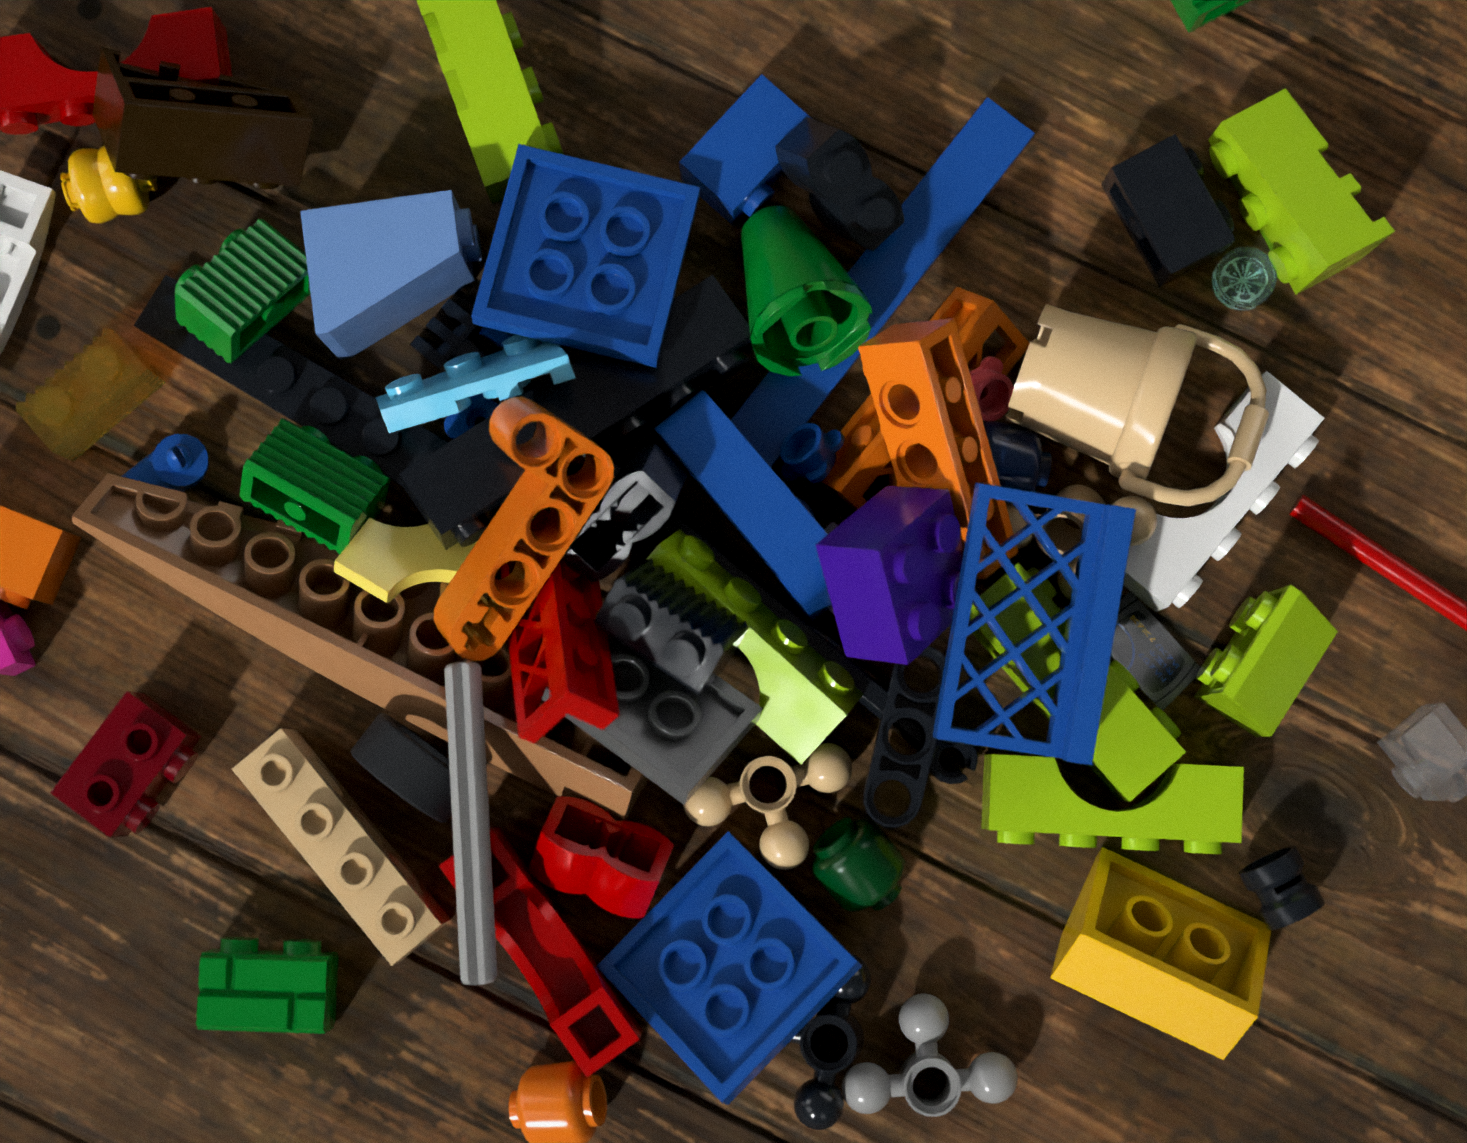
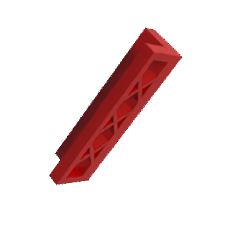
(571, 657)

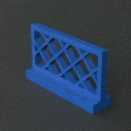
(1087, 634)

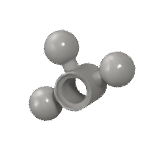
(924, 1022)

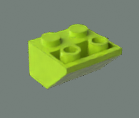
(1266, 660)

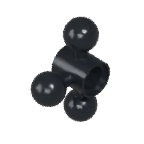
(819, 1100)

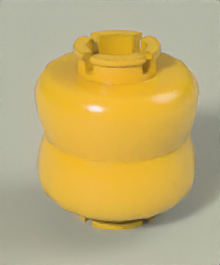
(100, 190)

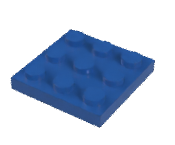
(586, 255)
(728, 968)

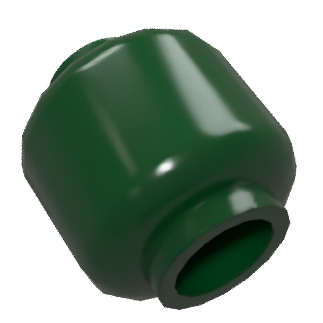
(858, 865)

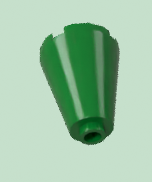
(798, 296)

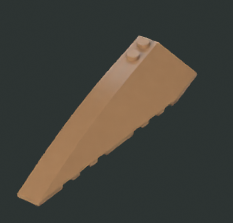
(389, 653)

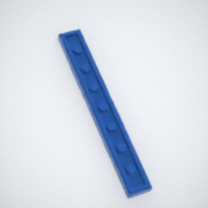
(891, 272)

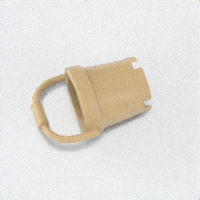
(1114, 390)

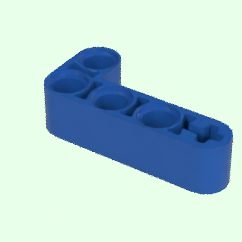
(750, 498)

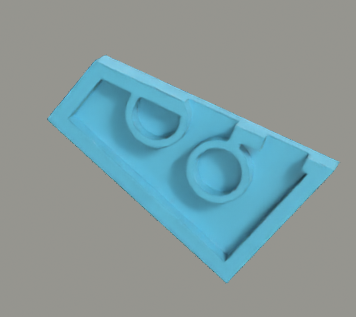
(499, 375)

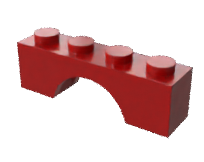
(43, 92)
(554, 962)

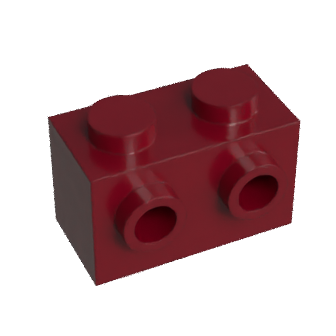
(128, 766)

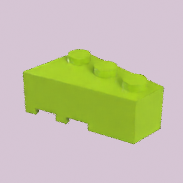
(488, 85)
(1293, 192)

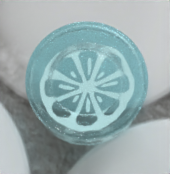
(1244, 278)

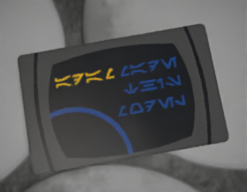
(1151, 653)

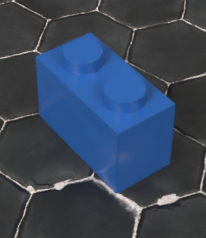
(738, 154)

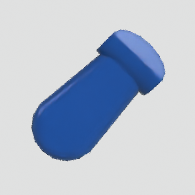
(175, 463)

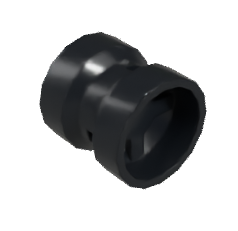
(1281, 888)

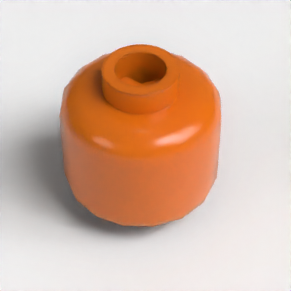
(558, 1104)

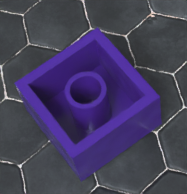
(894, 573)

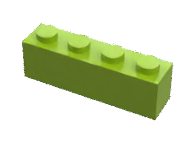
(1131, 740)

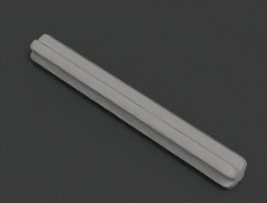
(470, 823)

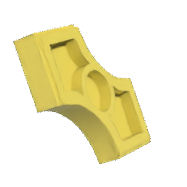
(393, 558)

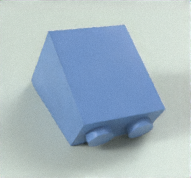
(384, 264)

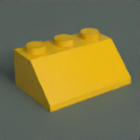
(1164, 954)

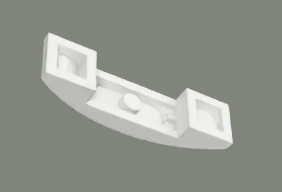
(24, 227)

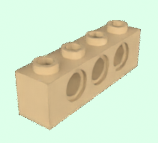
(341, 844)

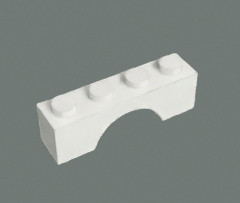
(1167, 563)

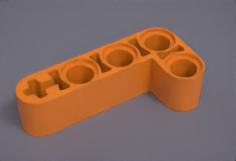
(510, 530)

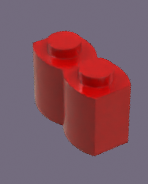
(600, 857)

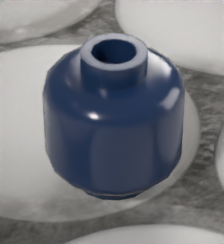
(1018, 456)

